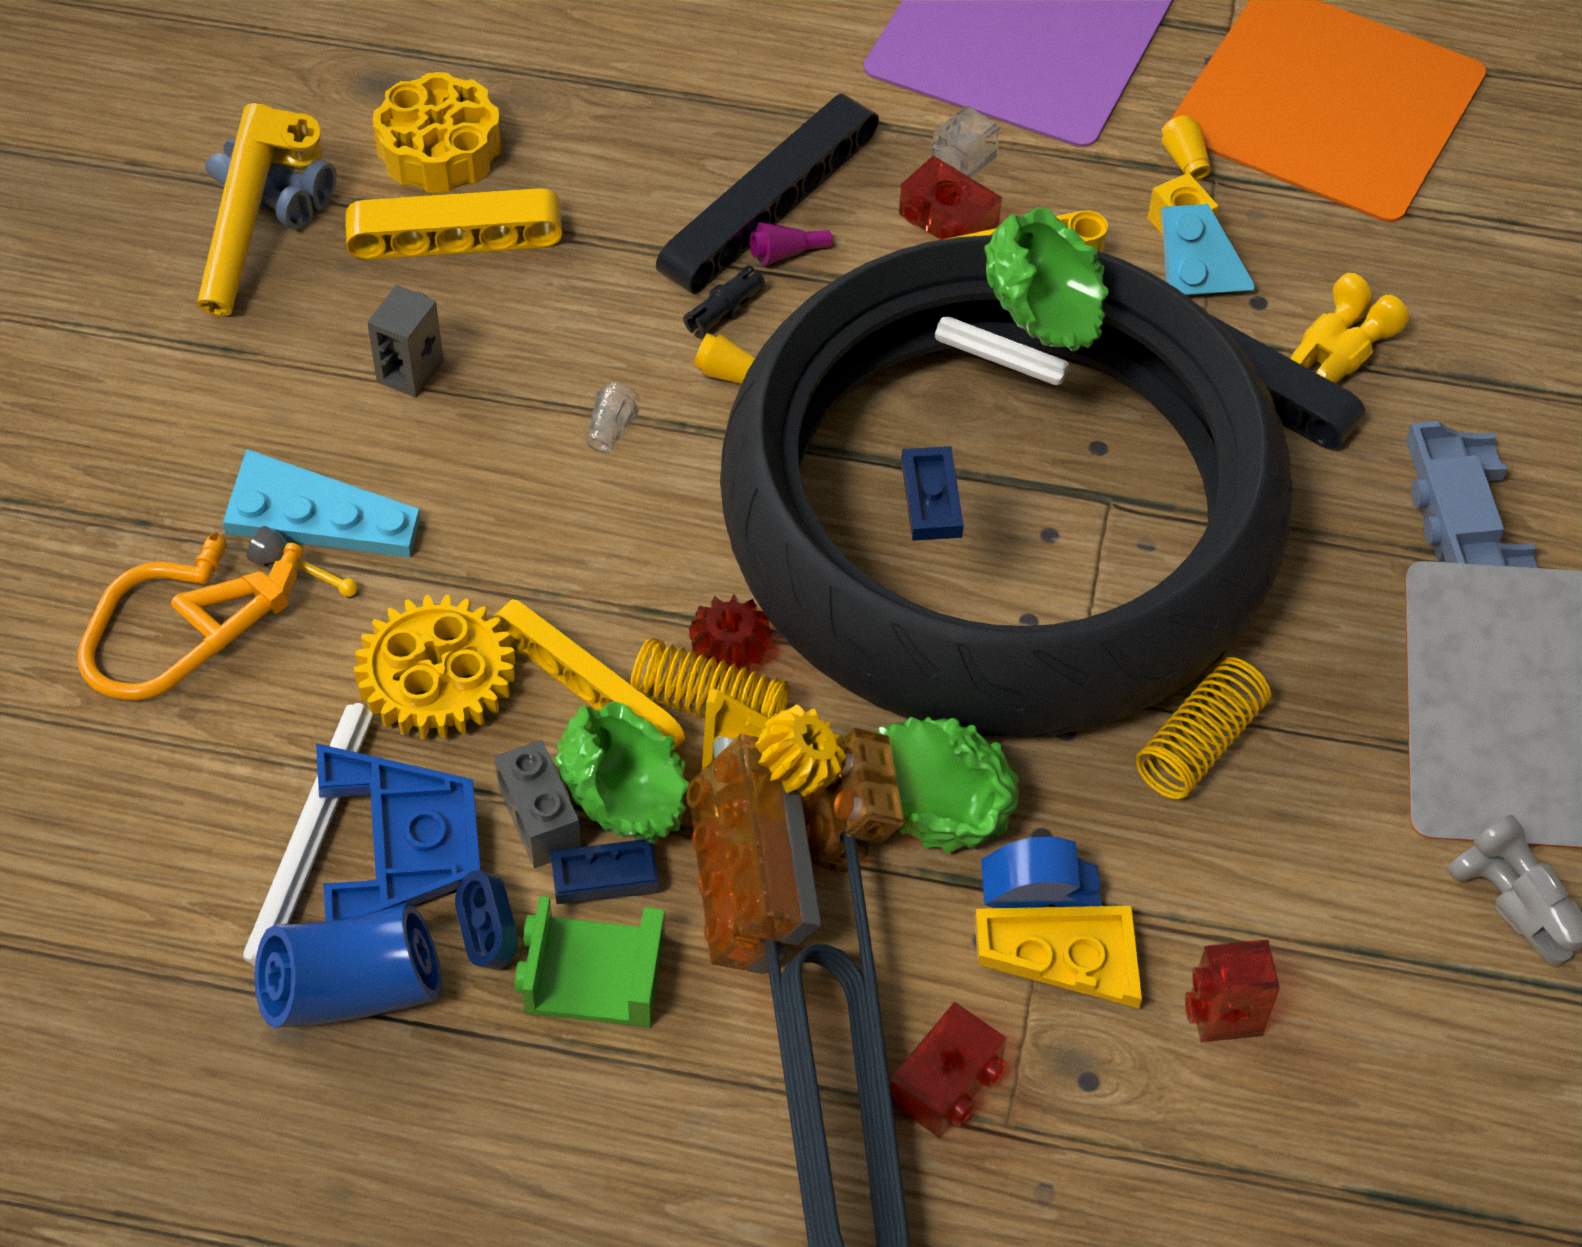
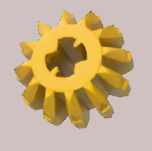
(800, 750)

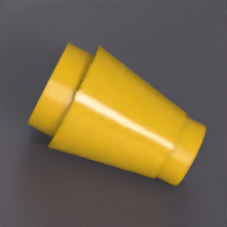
(1186, 145)
(722, 359)

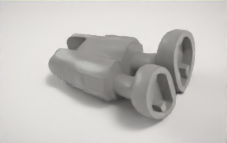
(1531, 892)

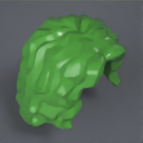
(1047, 279)
(623, 772)
(950, 783)

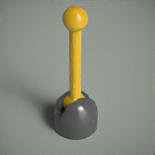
(268, 547)

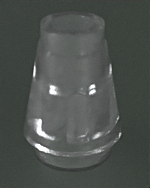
(611, 415)

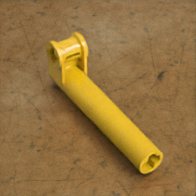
(262, 139)

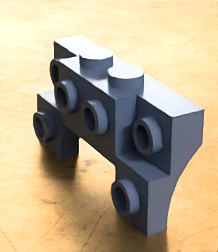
(1457, 498)

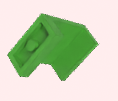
(591, 967)

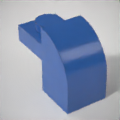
(1039, 874)

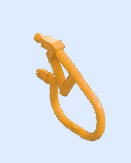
(269, 593)

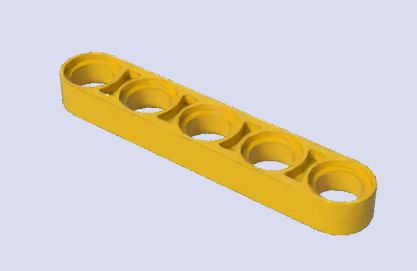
(578, 668)

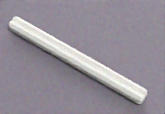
(306, 837)

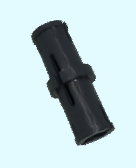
(724, 301)

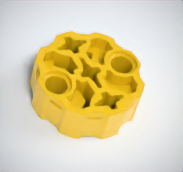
(437, 132)

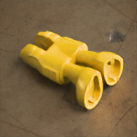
(1346, 349)

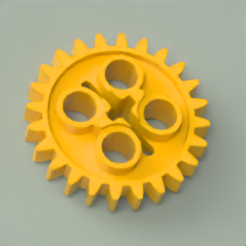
(435, 666)

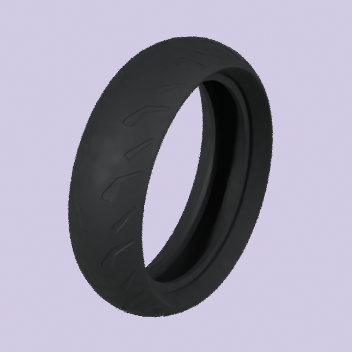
(978, 672)

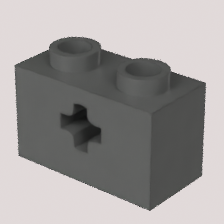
(406, 341)

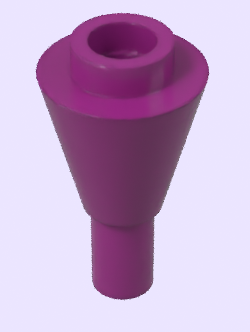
(775, 242)

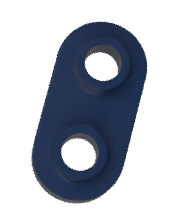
(486, 920)

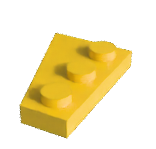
(1064, 947)

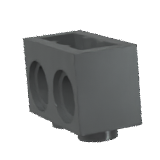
(537, 802)

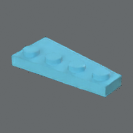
(317, 509)

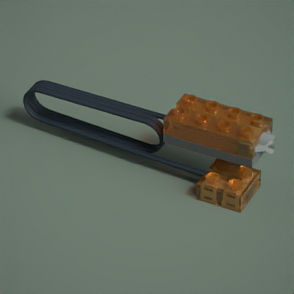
(764, 896)

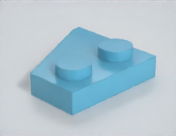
(1199, 253)

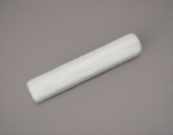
(1001, 350)

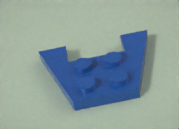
(419, 825)

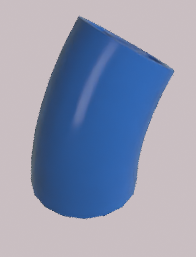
(346, 968)

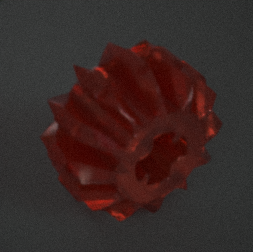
(731, 633)

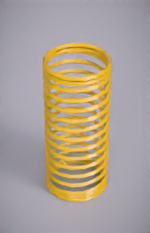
(777, 690)
(1178, 760)

